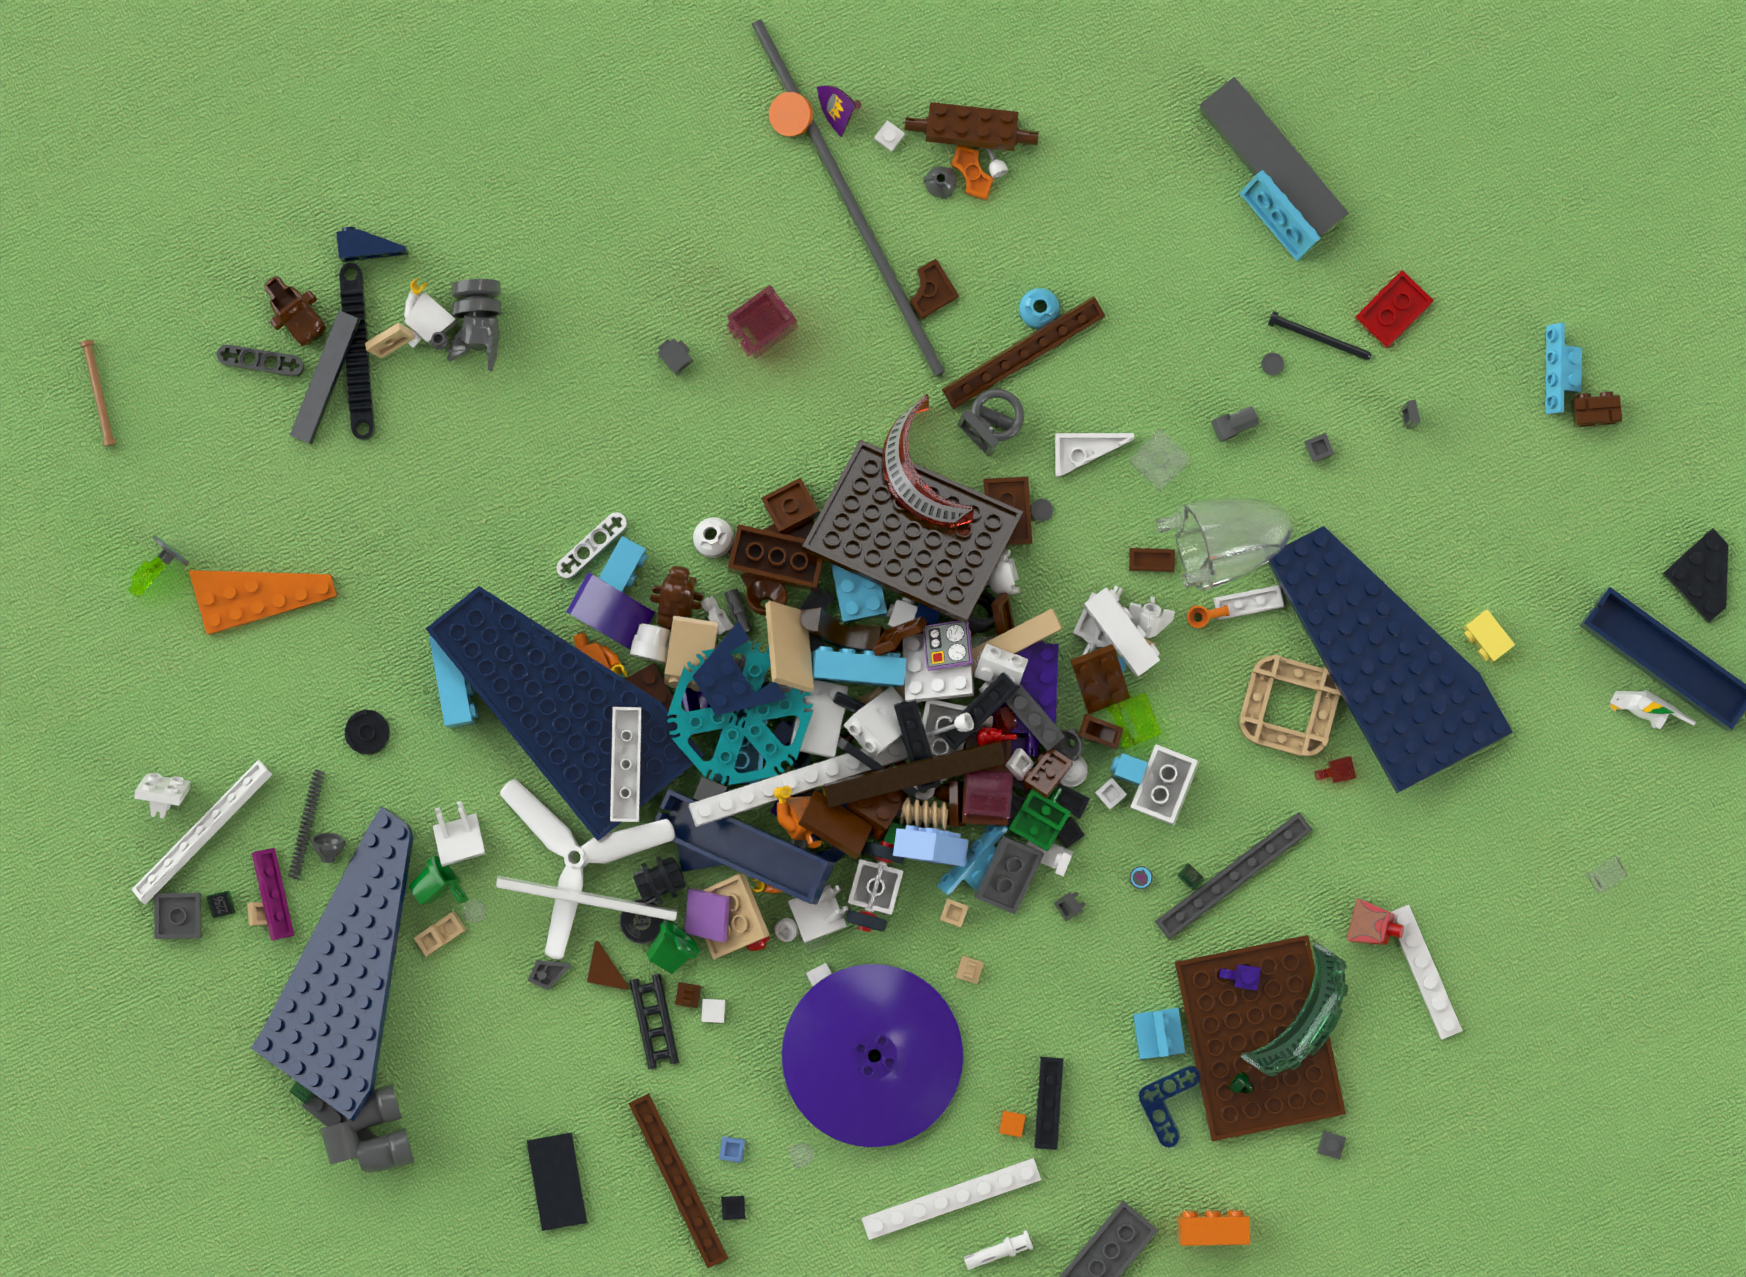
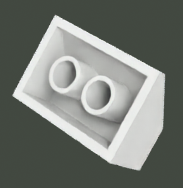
(1165, 785)

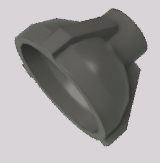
(940, 189)
(1066, 749)
(328, 846)

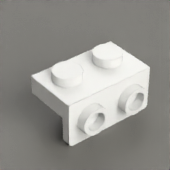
(995, 661)

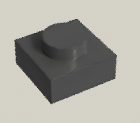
(1319, 447)
(1331, 1145)

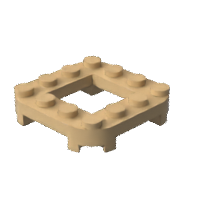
(1282, 738)

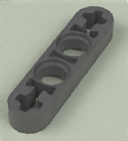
(259, 364)

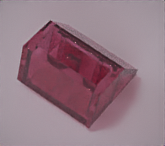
(988, 794)

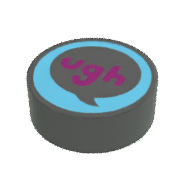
(1140, 877)

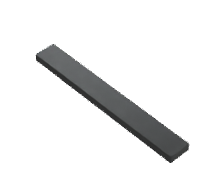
(1233, 875)

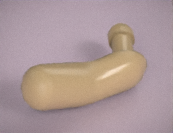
(869, 697)

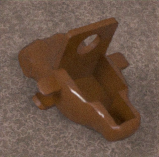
(294, 311)
(676, 596)

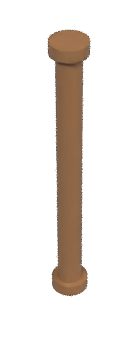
(98, 393)

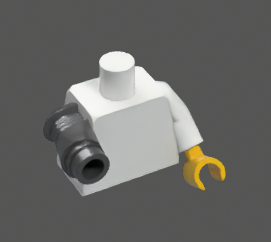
(427, 318)

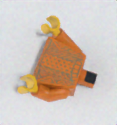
(789, 813)

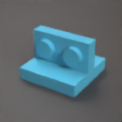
(1159, 1033)

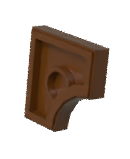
(934, 290)

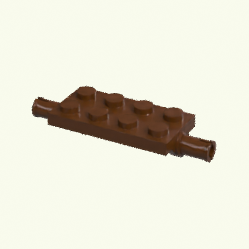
(972, 127)

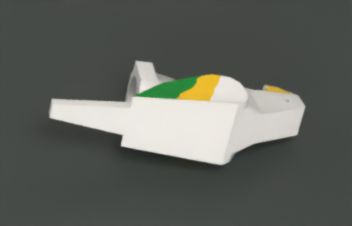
(1646, 706)

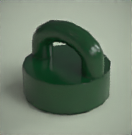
(1239, 1082)

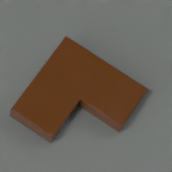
(891, 637)

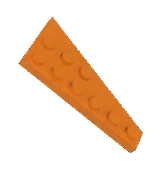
(240, 598)

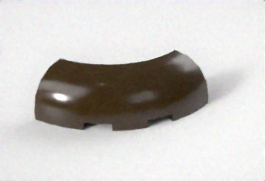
(828, 629)

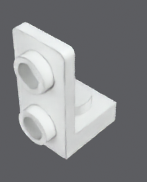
(1056, 857)

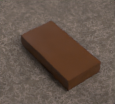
(1151, 560)
(1002, 614)

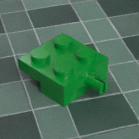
(1040, 819)

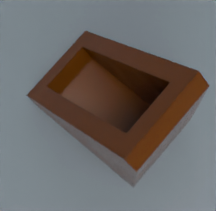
(1100, 732)

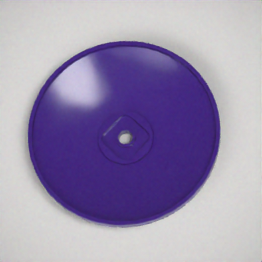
(829, 1049)

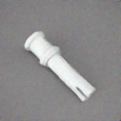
(1008, 1247)

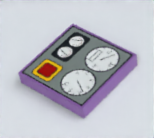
(947, 645)

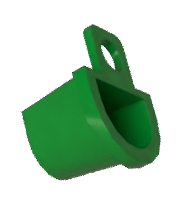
(435, 882)
(672, 947)

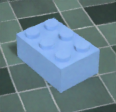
(930, 845)

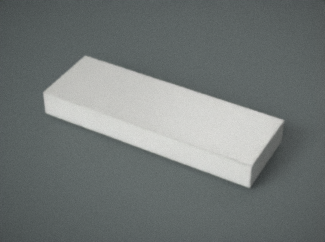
(1251, 601)

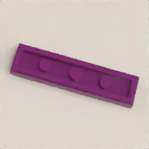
(272, 894)

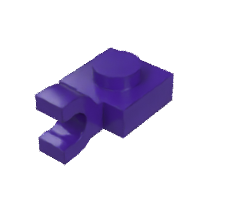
(1244, 976)

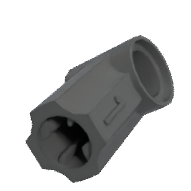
(1230, 425)

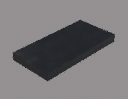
(556, 1181)

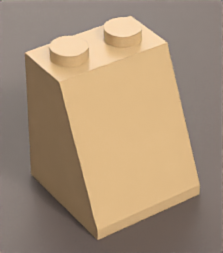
(686, 641)

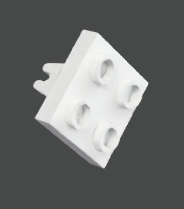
(162, 792)

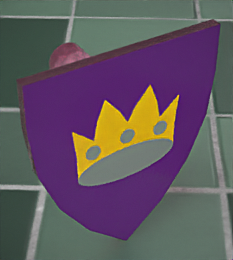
(837, 107)

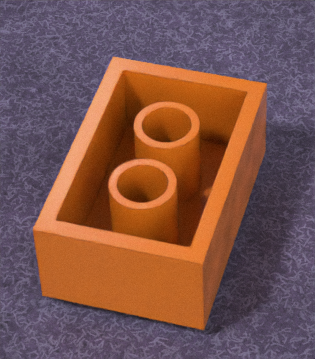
(1213, 1228)

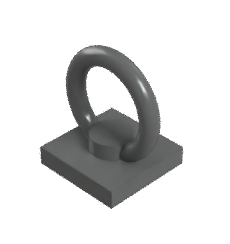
(980, 430)

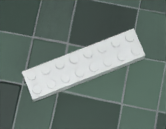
(625, 764)

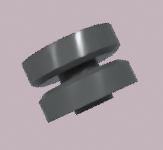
(476, 296)

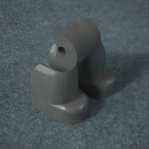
(375, 1153)

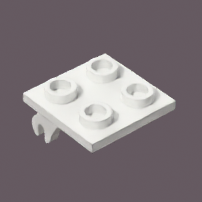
(458, 838)
(819, 919)

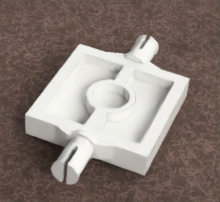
(1089, 630)

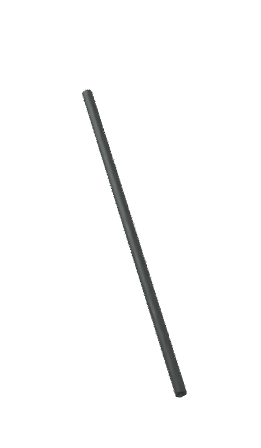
(852, 206)

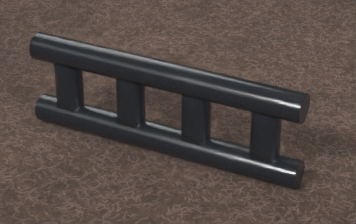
(665, 1030)

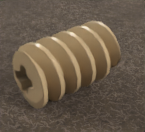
(924, 814)

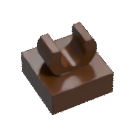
(688, 995)

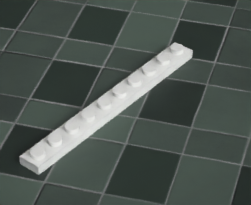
(799, 780)

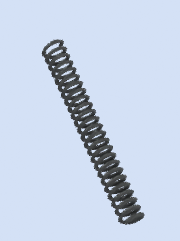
(313, 795)

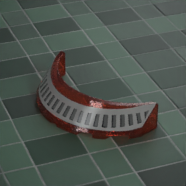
(906, 483)

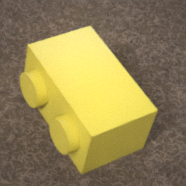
(1488, 636)

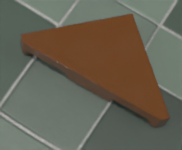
(603, 970)

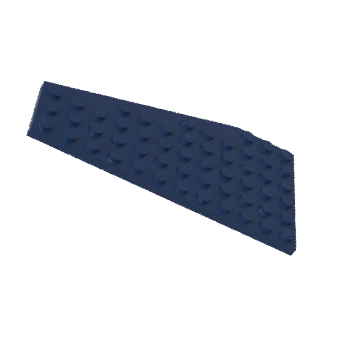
(1395, 672)

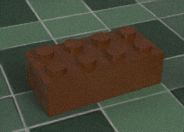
(774, 558)

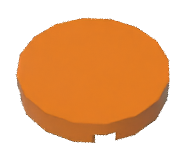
(790, 114)

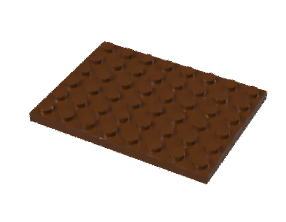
(1236, 1020)

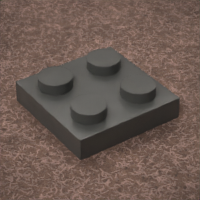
(177, 915)

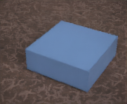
(732, 1149)

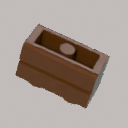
(1596, 410)

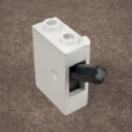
(873, 723)

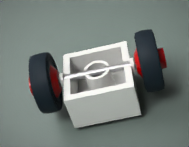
(875, 887)

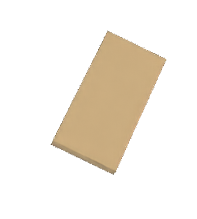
(789, 647)

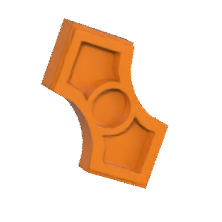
(977, 182)

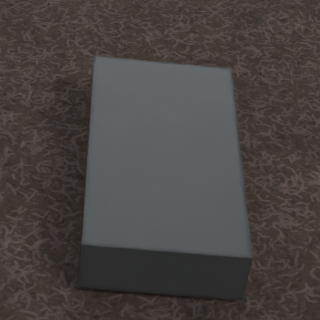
(1410, 414)

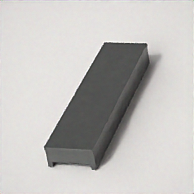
(1265, 148)

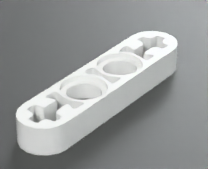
(589, 543)

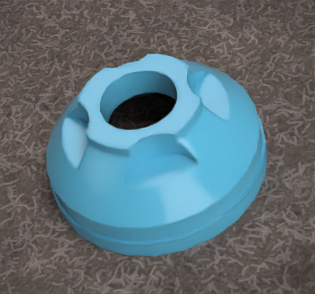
(1033, 318)

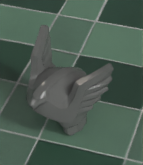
(478, 335)

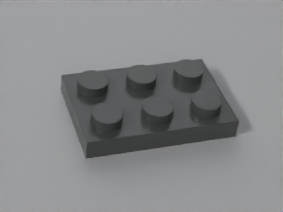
(1009, 874)

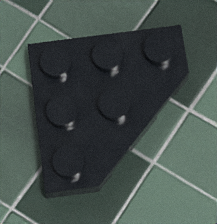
(1702, 575)

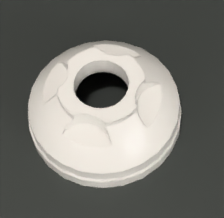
(720, 544)

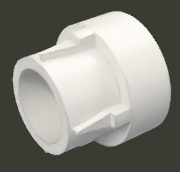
(651, 643)

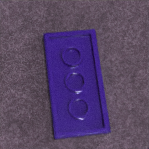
(609, 610)

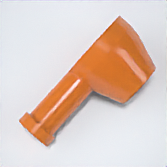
(1206, 615)

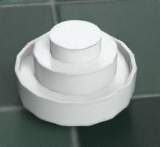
(1076, 773)

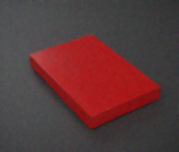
(1394, 309)

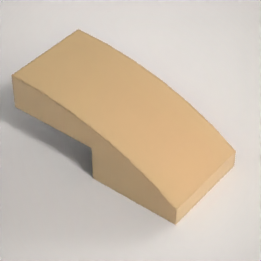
(440, 933)

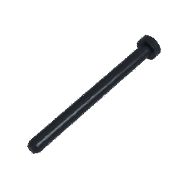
(1315, 335)

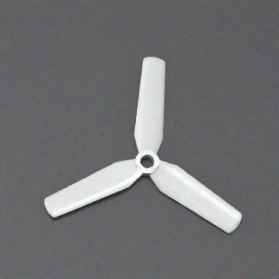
(560, 840)

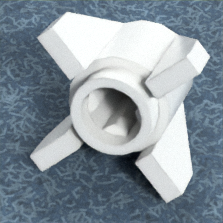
(1150, 617)

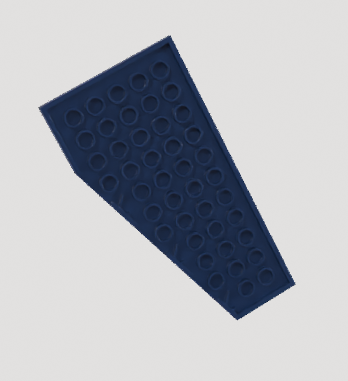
(557, 704)

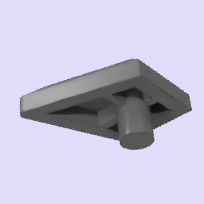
(547, 973)

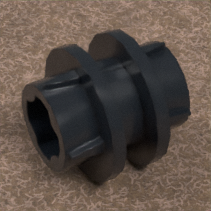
(659, 880)

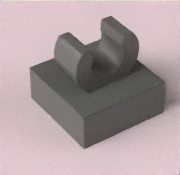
(1069, 906)

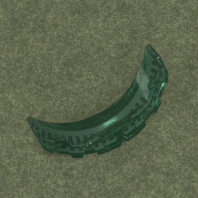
(1313, 1022)

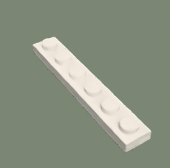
(1426, 974)

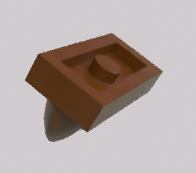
(953, 794)

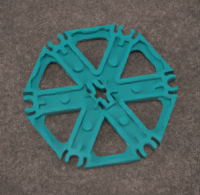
(732, 734)

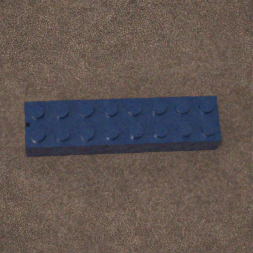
(1667, 658)
(749, 850)

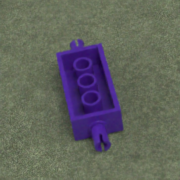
(1041, 683)

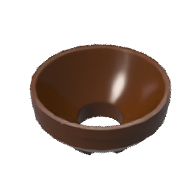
(765, 590)

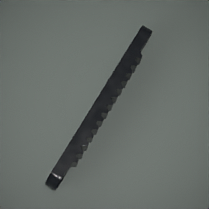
(358, 358)

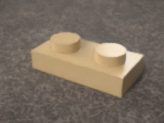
(389, 340)

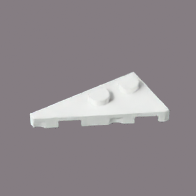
(1080, 448)

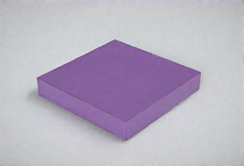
(707, 915)

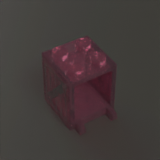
(765, 318)

